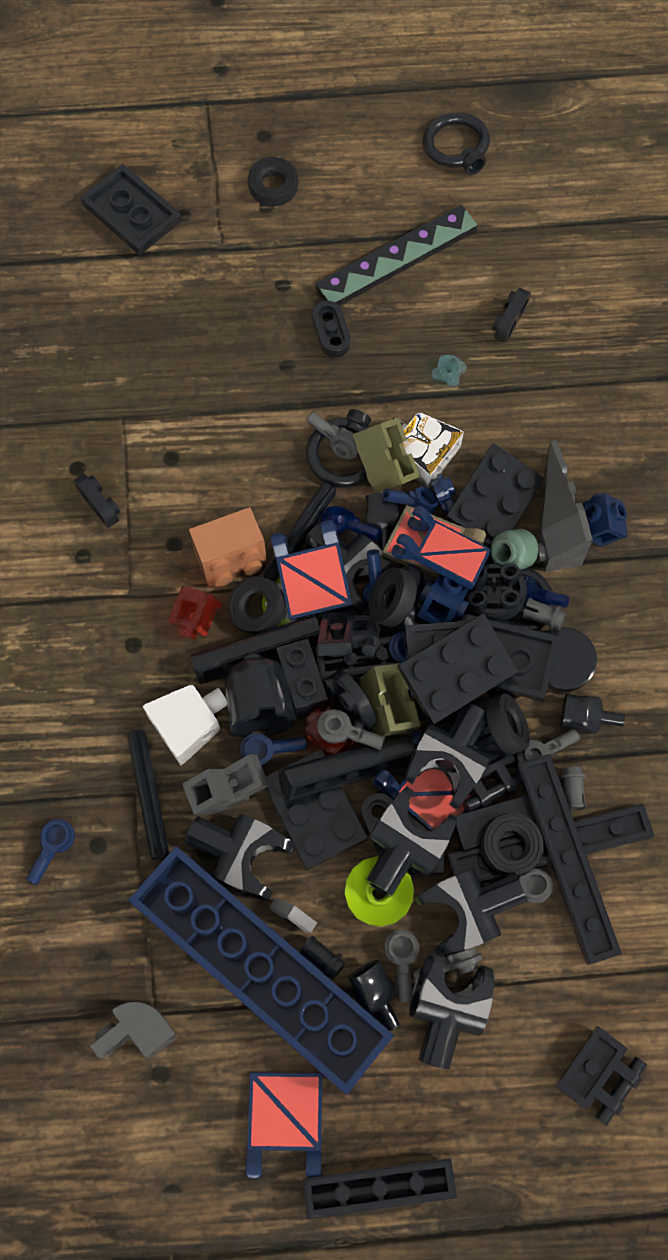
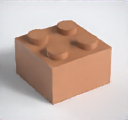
(229, 547)

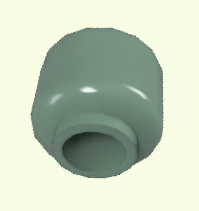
(515, 547)

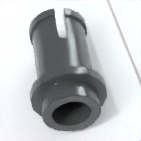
(546, 614)
(574, 787)

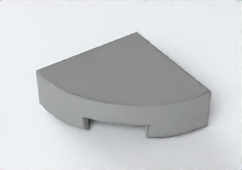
(293, 914)

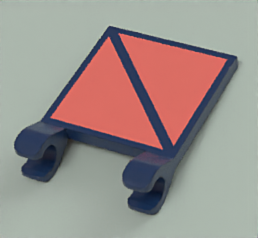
(443, 549)
(313, 578)
(430, 796)
(284, 1117)

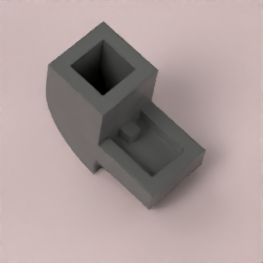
(225, 788)
(136, 1022)

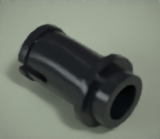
(322, 957)

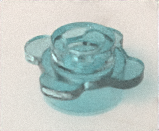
(449, 362)

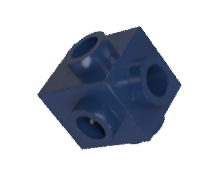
(606, 519)
(443, 600)

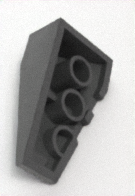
(563, 525)

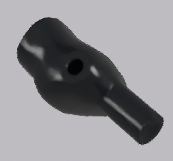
(382, 516)
(588, 714)
(375, 992)

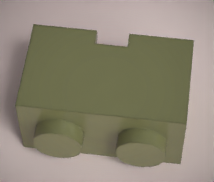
(385, 455)
(390, 701)

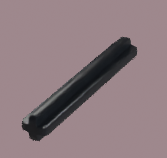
(302, 527)
(148, 794)

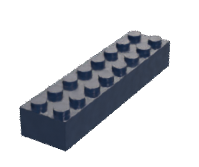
(261, 970)

